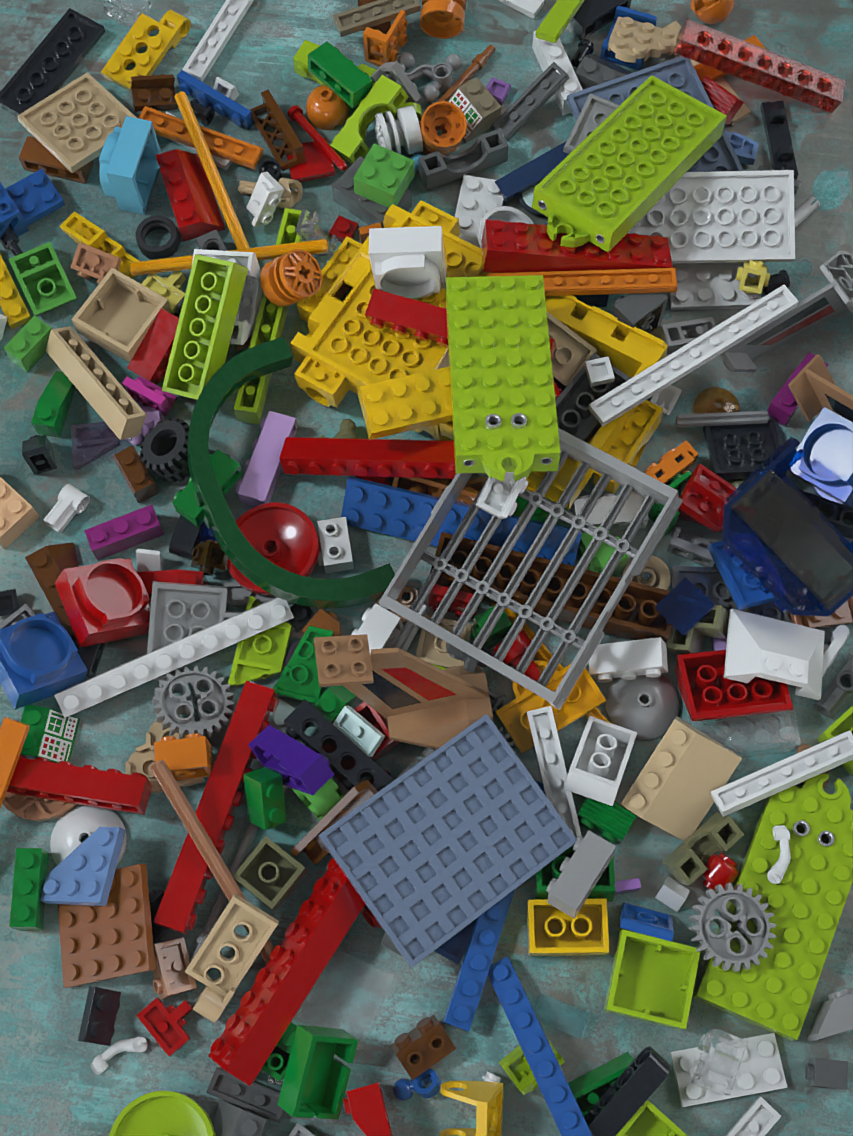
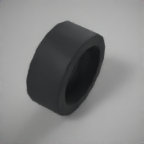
(153, 223)

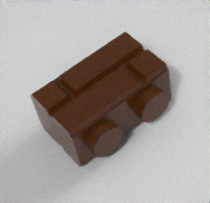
(135, 474)

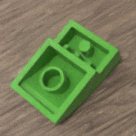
(42, 279)

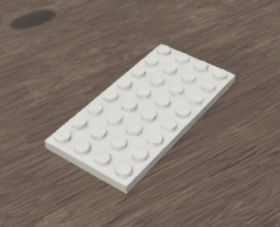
(726, 217)

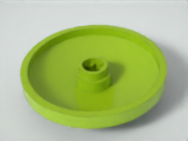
(163, 1115)

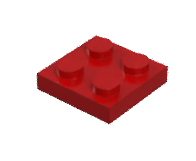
(458, 604)

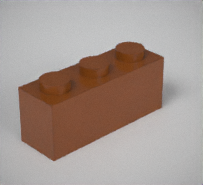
(36, 157)

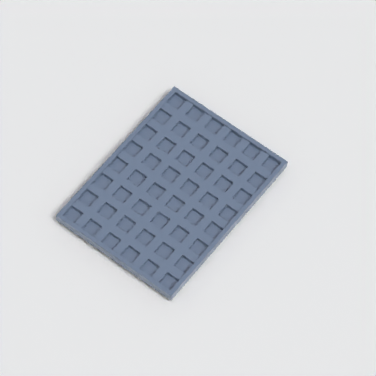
(447, 840)

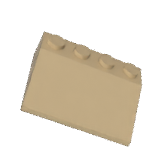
(679, 780)

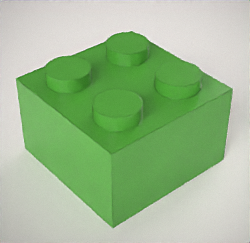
(383, 176)

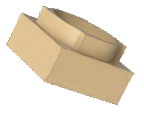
(119, 314)

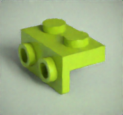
(519, 1071)

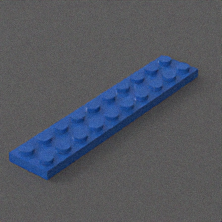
(406, 512)

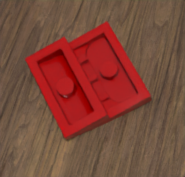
(317, 164)
(704, 497)

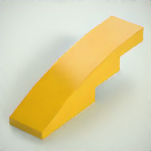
(86, 232)

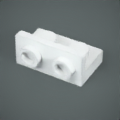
(264, 199)

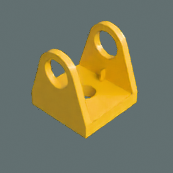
(489, 1103)

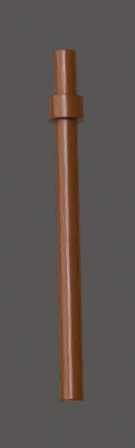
(477, 64)

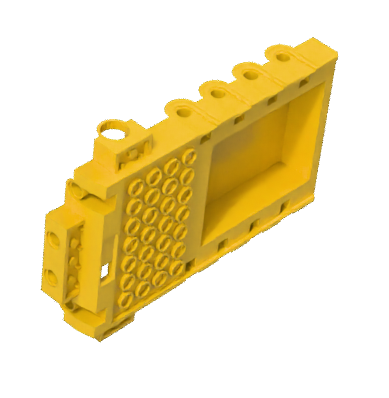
(351, 353)

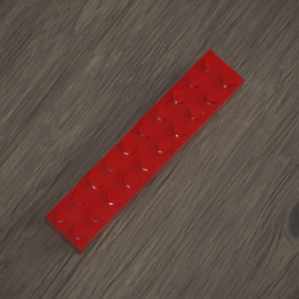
(288, 976)

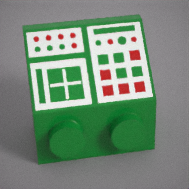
(49, 734)

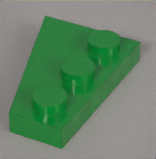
(300, 675)

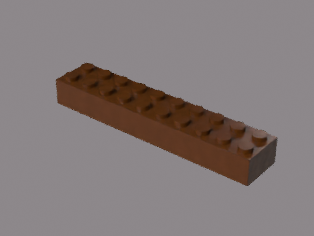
(631, 619)

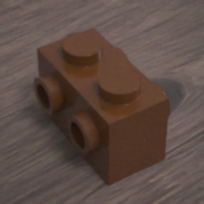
(422, 1046)

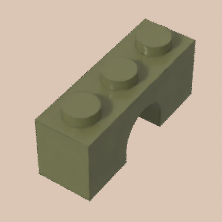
(688, 859)

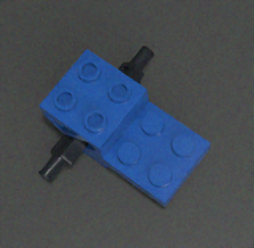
(23, 205)

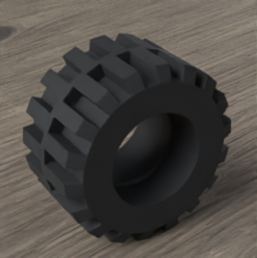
(166, 450)

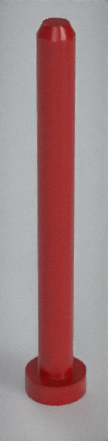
(295, 113)

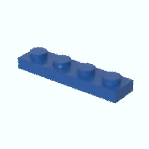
(208, 96)

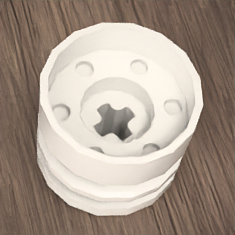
(399, 132)

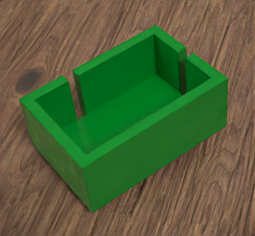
(313, 1077)

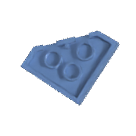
(86, 872)

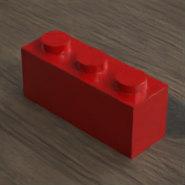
(155, 349)

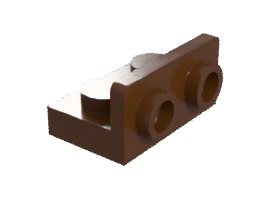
(154, 92)

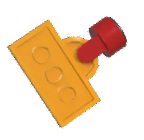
(582, 699)

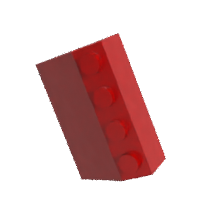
(715, 697)

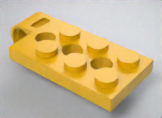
(171, 30)

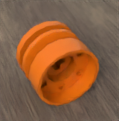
(442, 18)
(448, 119)
(291, 278)

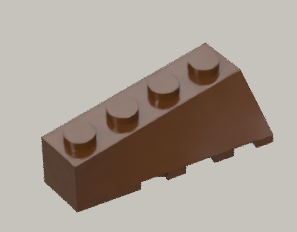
(47, 566)

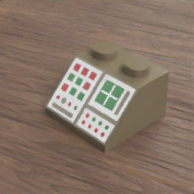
(478, 107)

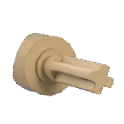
(288, 198)

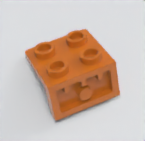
(382, 47)

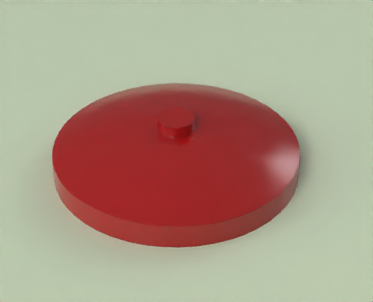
(282, 537)

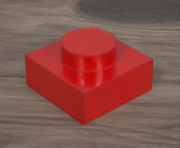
(342, 228)

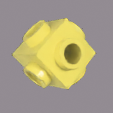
(752, 284)

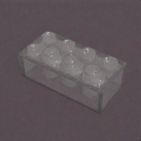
(754, 733)

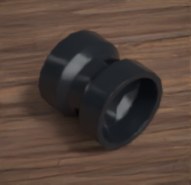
(272, 167)

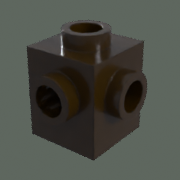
(209, 558)

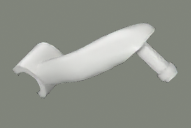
(776, 873)
(136, 1045)

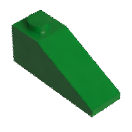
(53, 406)

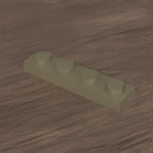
(372, 15)

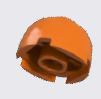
(712, 10)
(326, 108)

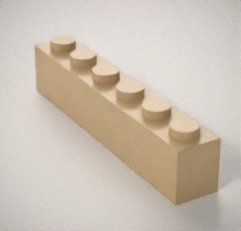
(95, 383)

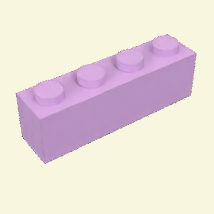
(265, 466)

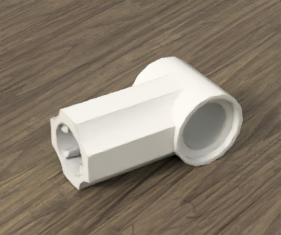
(69, 503)

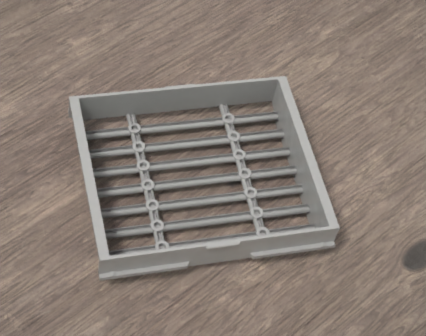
(588, 457)

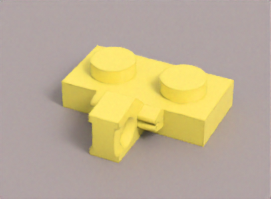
(167, 287)

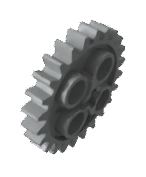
(216, 699)
(745, 909)

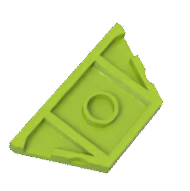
(260, 654)

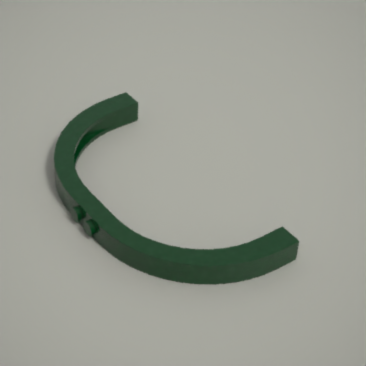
(298, 589)

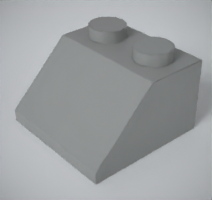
(833, 1016)

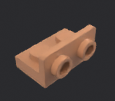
(93, 262)
(170, 966)

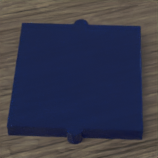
(684, 606)

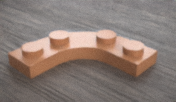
(36, 808)

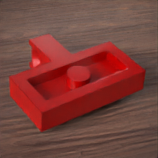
(166, 1024)

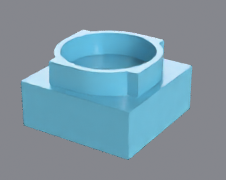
(130, 164)

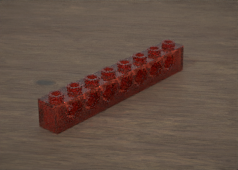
(760, 66)

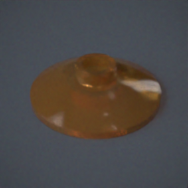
(705, 401)

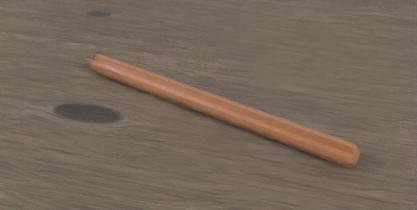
(201, 839)

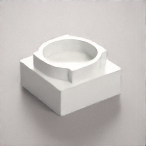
(408, 260)

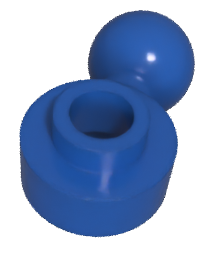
(404, 1088)

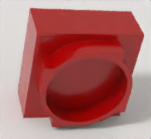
(104, 601)

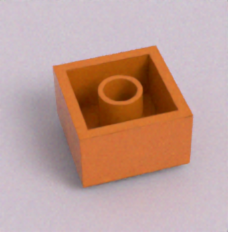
(187, 756)

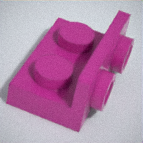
(149, 394)

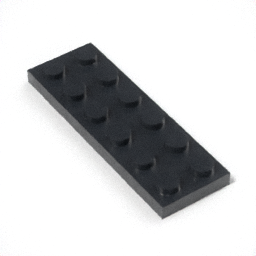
(51, 62)

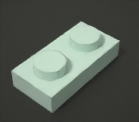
(359, 730)

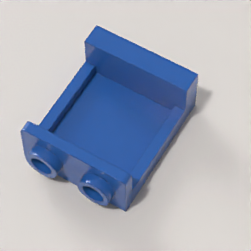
(636, 16)

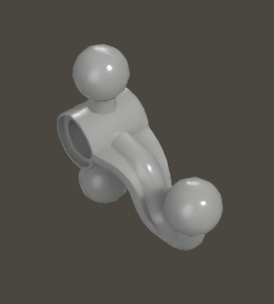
(439, 74)

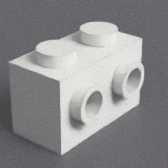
(335, 545)

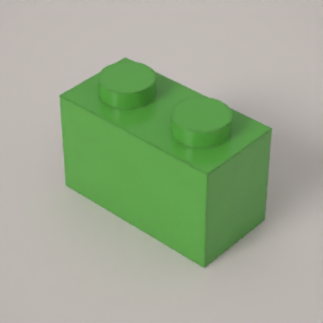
(29, 344)

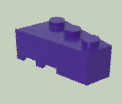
(296, 763)

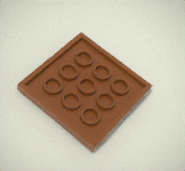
(109, 939)

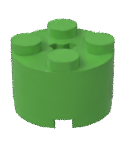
(322, 800)

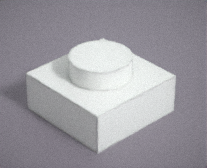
(599, 371)

